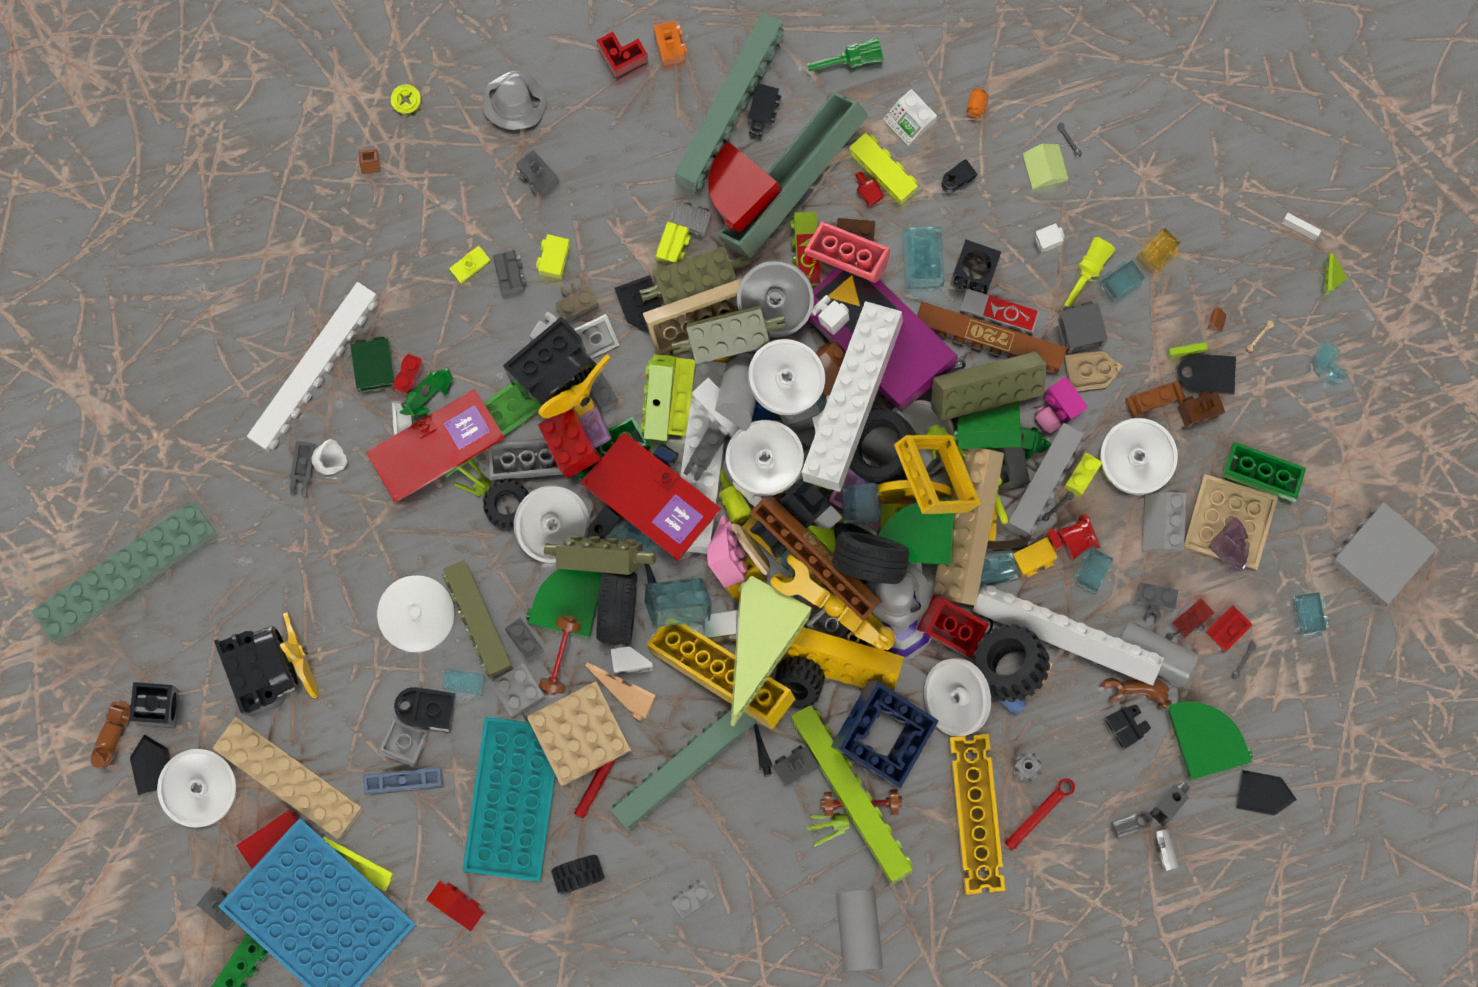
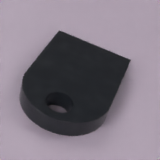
(1208, 373)
(427, 708)

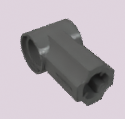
(1130, 824)

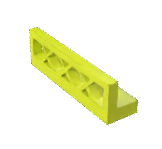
(681, 396)
(375, 874)

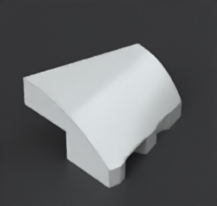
(1167, 853)

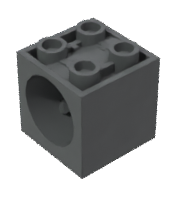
(1082, 328)

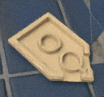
(1091, 370)
(752, 548)

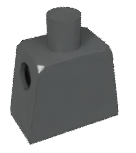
(1170, 803)

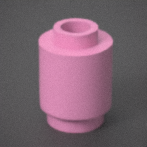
(1047, 419)

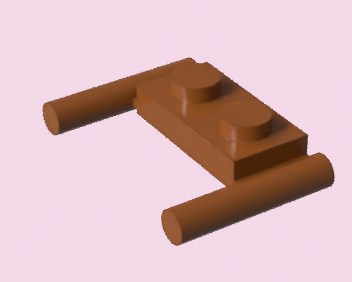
(1155, 398)

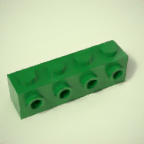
(241, 964)

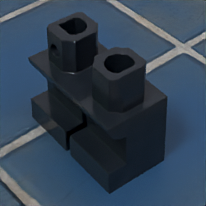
(1123, 718)

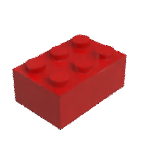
(569, 442)
(952, 626)

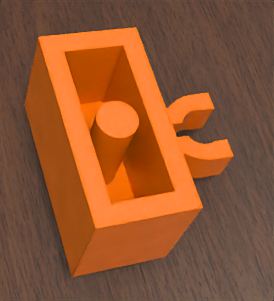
(669, 43)

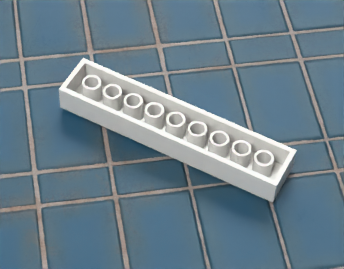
(852, 396)
(696, 428)

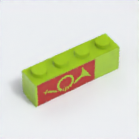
(804, 227)

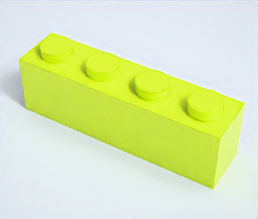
(883, 168)

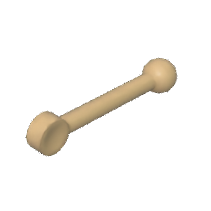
(1269, 325)

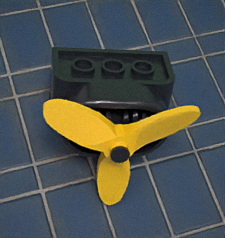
(556, 371)
(262, 667)

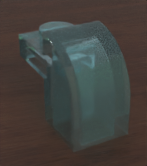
(1323, 362)

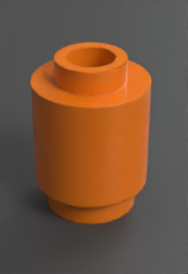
(977, 103)

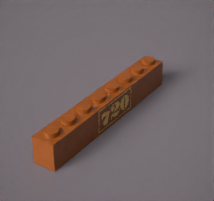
(989, 336)
(814, 556)

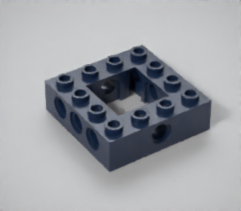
(907, 747)

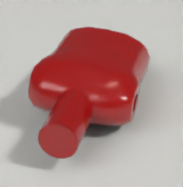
(869, 190)

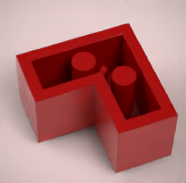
(621, 58)
(455, 904)

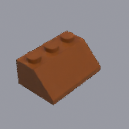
(831, 359)

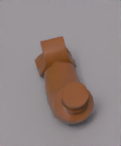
(1157, 691)
(108, 738)

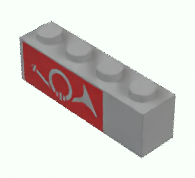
(999, 312)

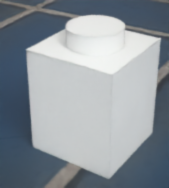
(1049, 237)

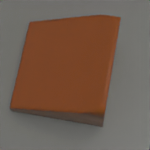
(369, 161)
(1217, 319)

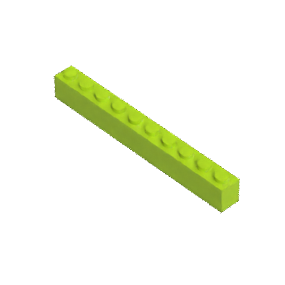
(852, 796)

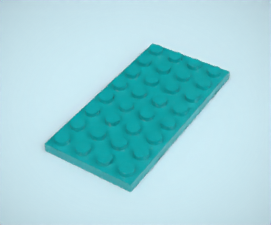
(509, 803)

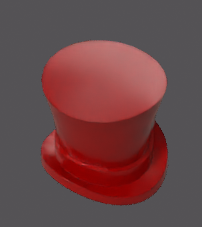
(1078, 537)

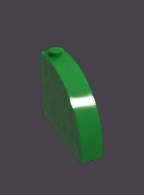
(990, 428)
(925, 535)
(566, 594)
(1207, 739)

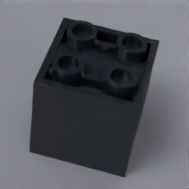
(979, 252)
(153, 704)

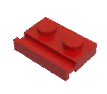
(1229, 628)

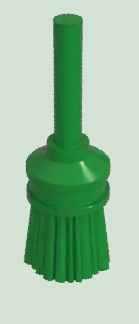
(854, 55)

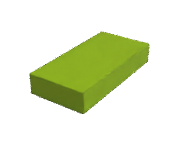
(1187, 350)

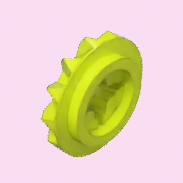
(405, 90)

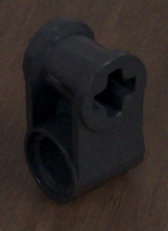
(960, 174)

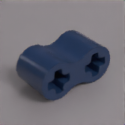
(666, 455)

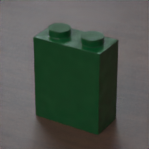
(372, 364)

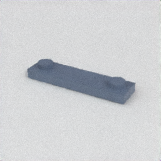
(402, 780)

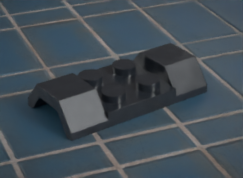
(805, 503)

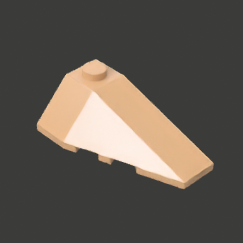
(632, 697)

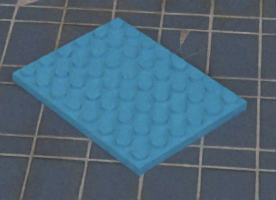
(316, 912)

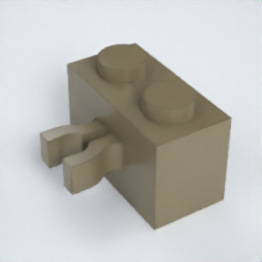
(576, 304)

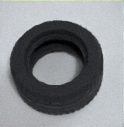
(892, 470)
(870, 557)
(616, 608)

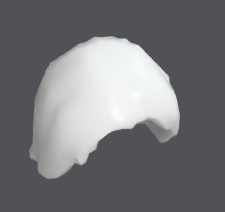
(329, 458)

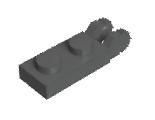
(705, 452)
(301, 466)

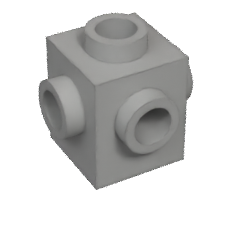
(1023, 773)

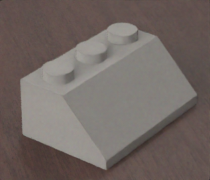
(1164, 522)

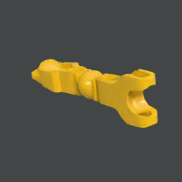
(815, 591)

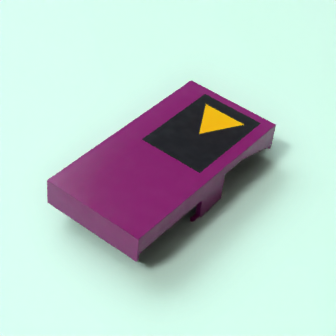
(917, 350)

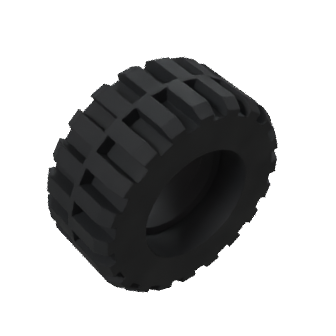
(1024, 680)

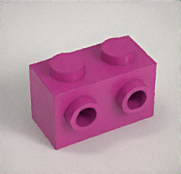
(1065, 400)

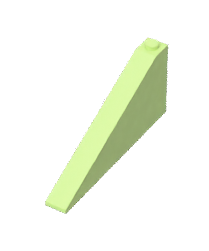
(765, 631)

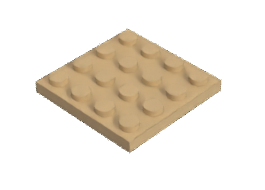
(1219, 504)
(579, 733)

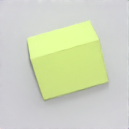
(1045, 165)

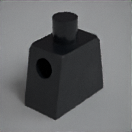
(608, 519)

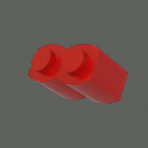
(410, 371)

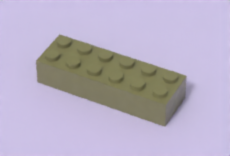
(988, 386)
(478, 619)

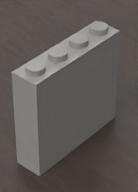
(1383, 554)

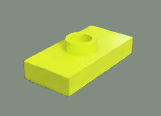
(469, 264)

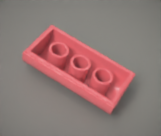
(848, 252)

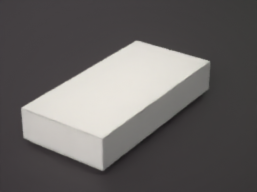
(1301, 226)
(400, 421)

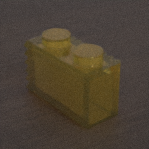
(1158, 250)

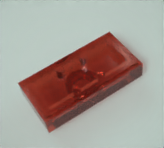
(1193, 618)

